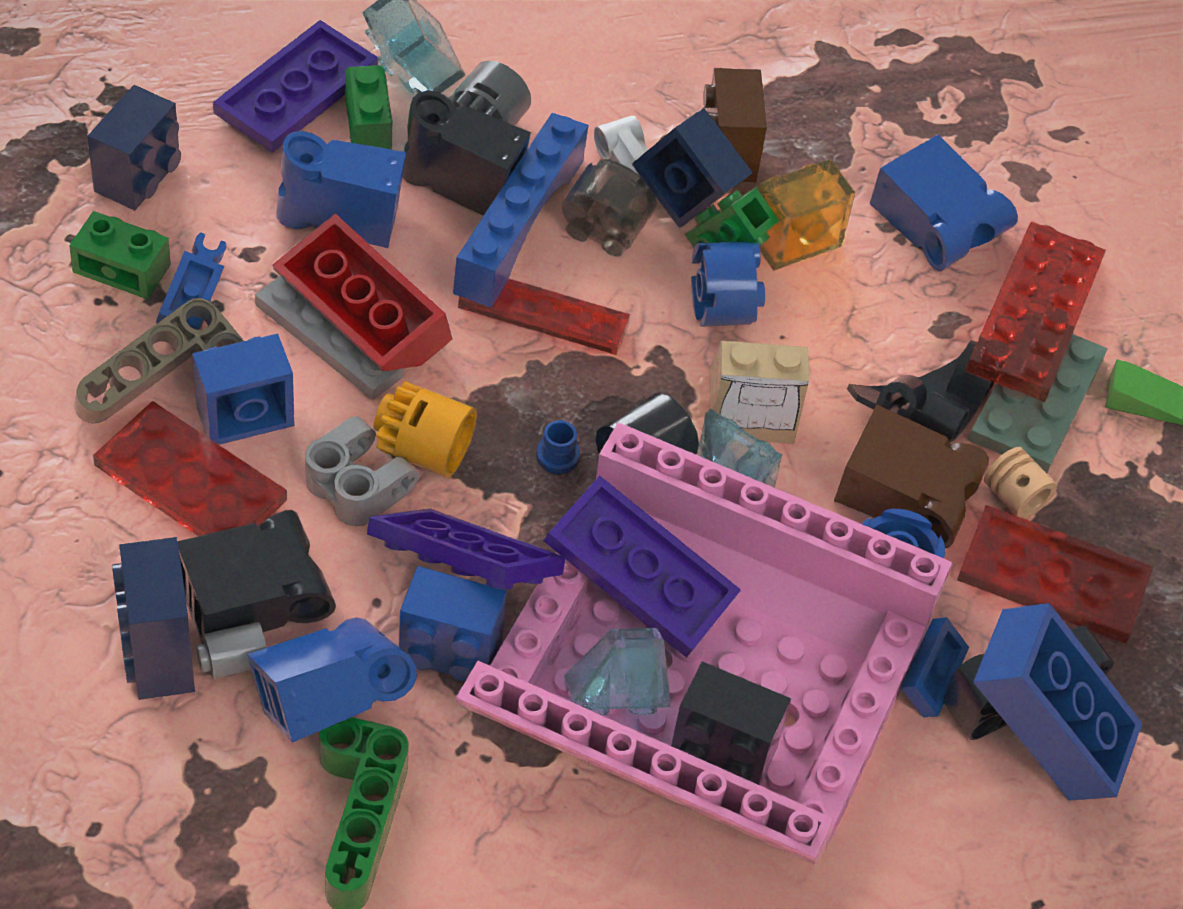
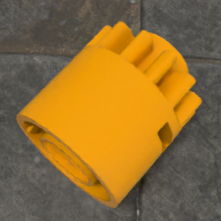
(425, 428)

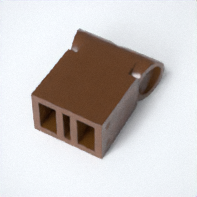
(911, 470)

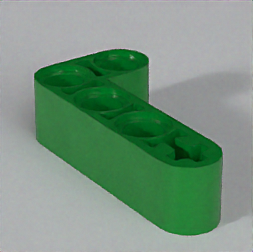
(360, 815)

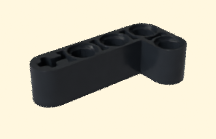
(972, 708)

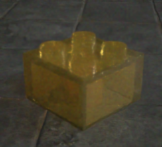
(811, 213)

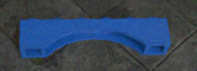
(495, 243)

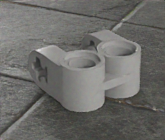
(343, 478)

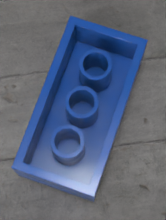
(1058, 702)

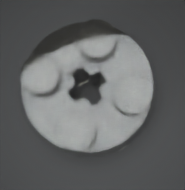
(608, 206)

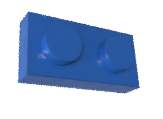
(933, 667)

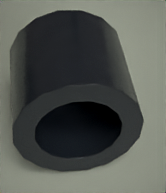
(658, 417)

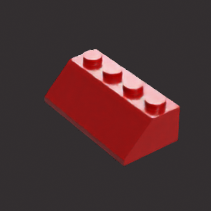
(365, 297)

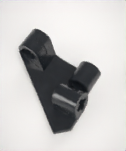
(938, 400)

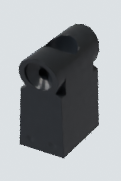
(460, 150)
(254, 577)

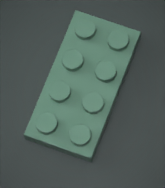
(1039, 426)

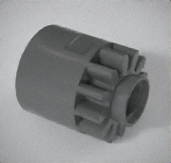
(495, 92)

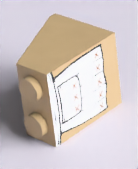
(760, 387)

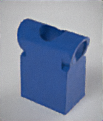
(340, 179)
(940, 202)
(329, 676)

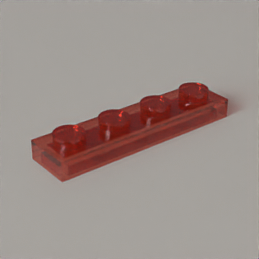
(555, 315)

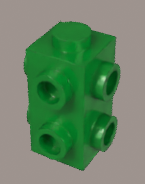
(737, 220)

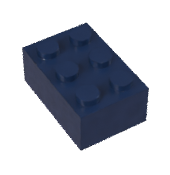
(153, 618)

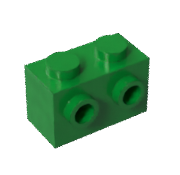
(120, 254)

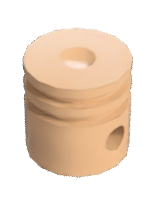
(1018, 480)

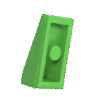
(1144, 393)

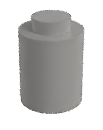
(227, 650)

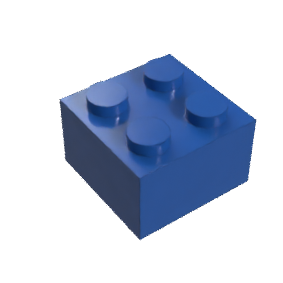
(244, 389)
(451, 622)

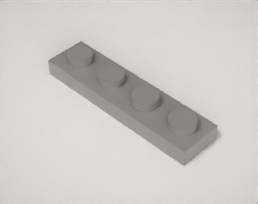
(312, 329)

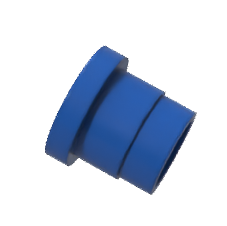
(558, 457)

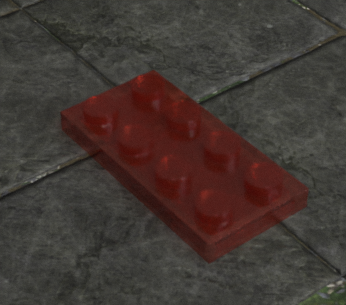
(187, 474)
(1047, 566)

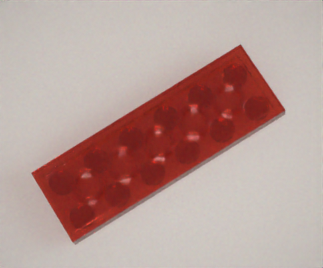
(1036, 311)

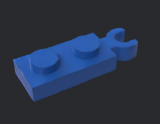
(194, 278)

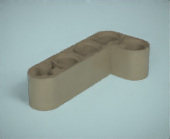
(150, 363)

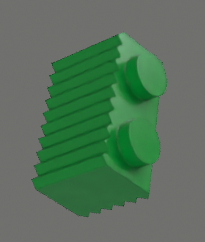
(368, 106)

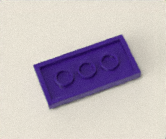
(292, 86)
(466, 547)
(642, 565)

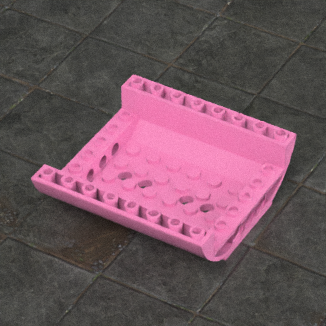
(819, 617)

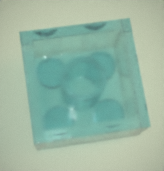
(412, 45)

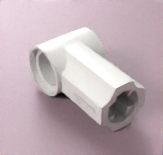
(621, 142)

